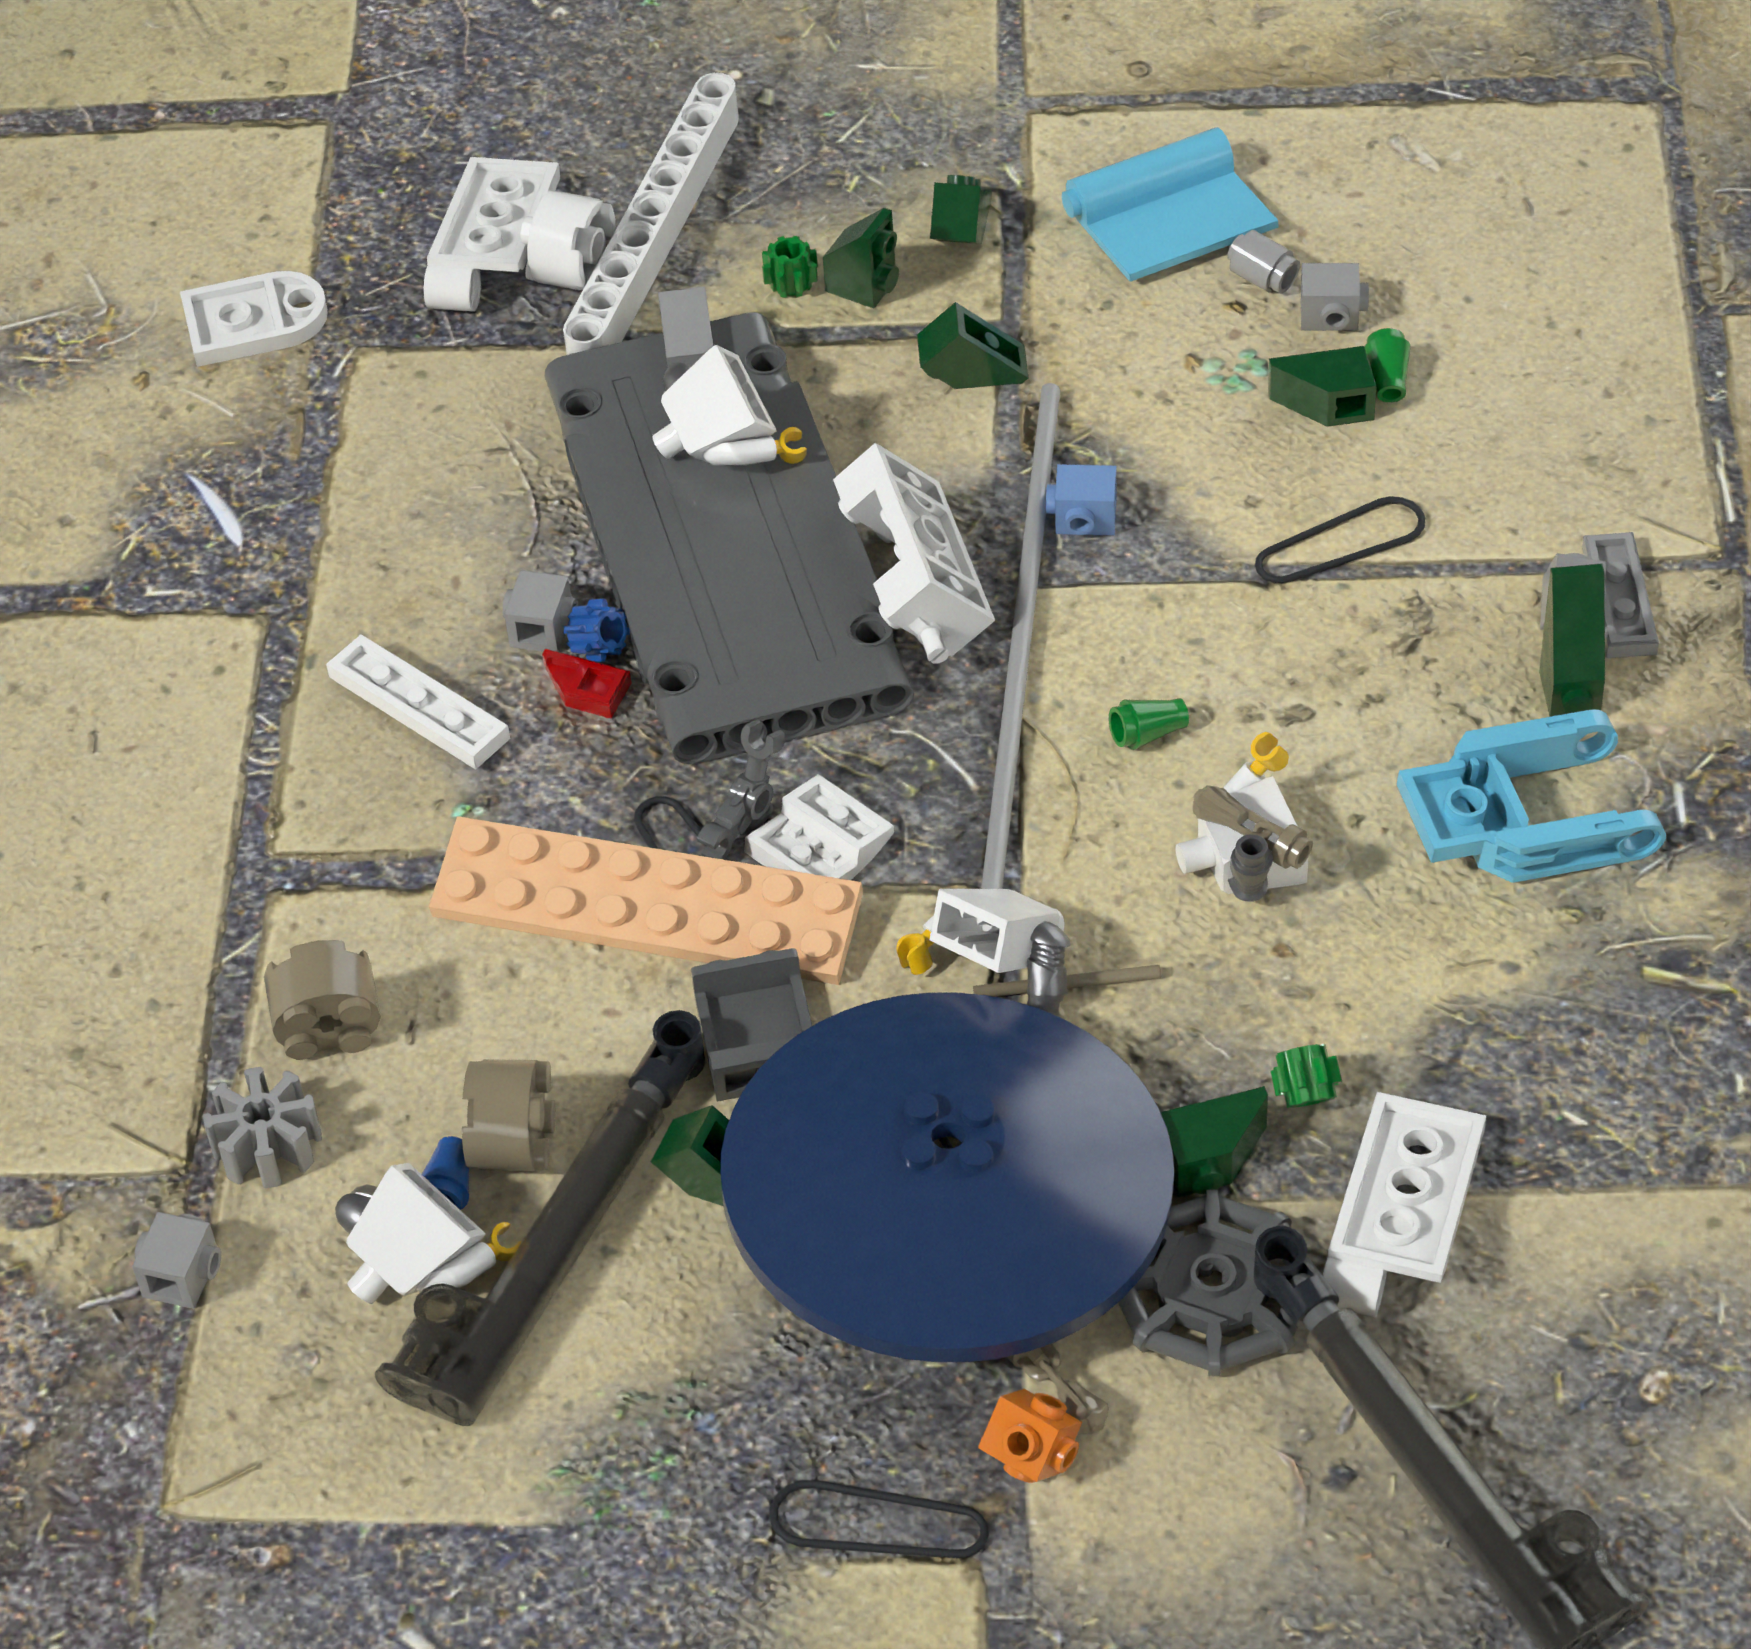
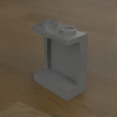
(748, 1013)

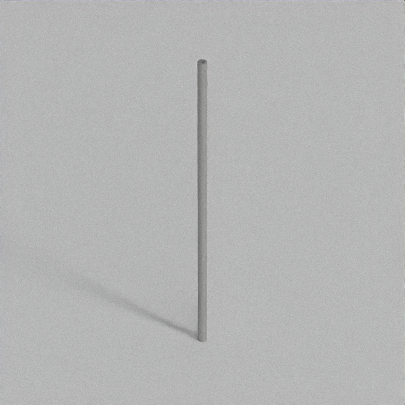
(1020, 641)

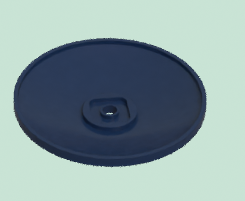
(938, 1247)

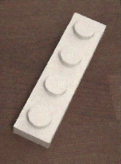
(418, 701)

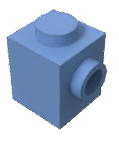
(1083, 499)

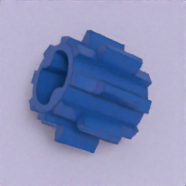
(596, 630)

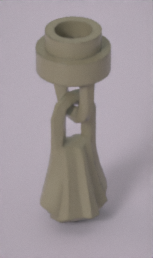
(1219, 807)
(1079, 1401)

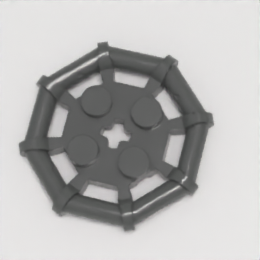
(1205, 1308)

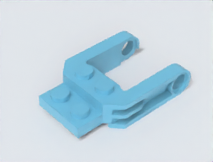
(1475, 810)

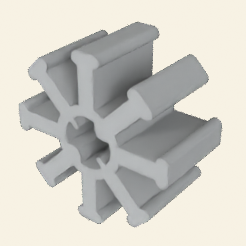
(262, 1127)

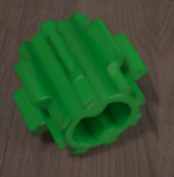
(790, 266)
(1306, 1076)

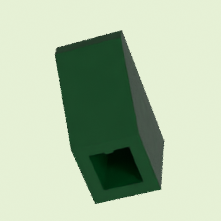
(960, 210)
(863, 260)
(1325, 385)

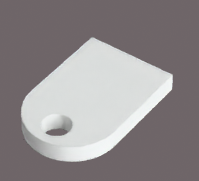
(252, 315)

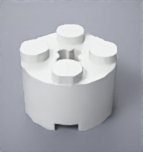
(566, 238)

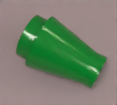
(1389, 361)
(1143, 721)

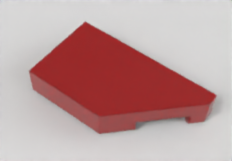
(586, 683)

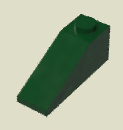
(1574, 640)

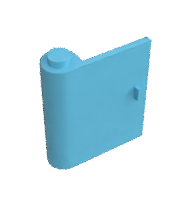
(1167, 204)

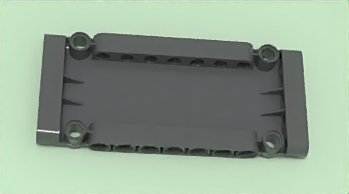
(731, 577)

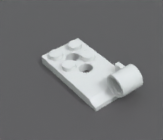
(484, 228)
(1398, 1230)

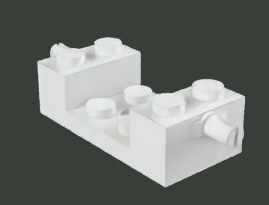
(934, 583)

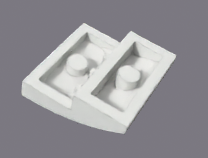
(820, 833)

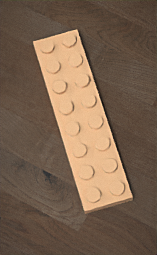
(643, 897)

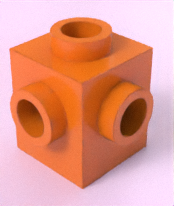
(1031, 1435)

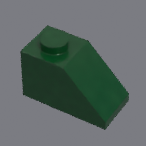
(970, 351)
(1214, 1139)
(692, 1153)

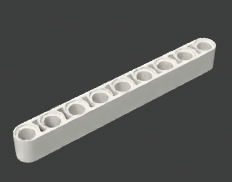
(654, 216)

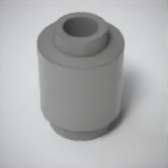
(1263, 262)

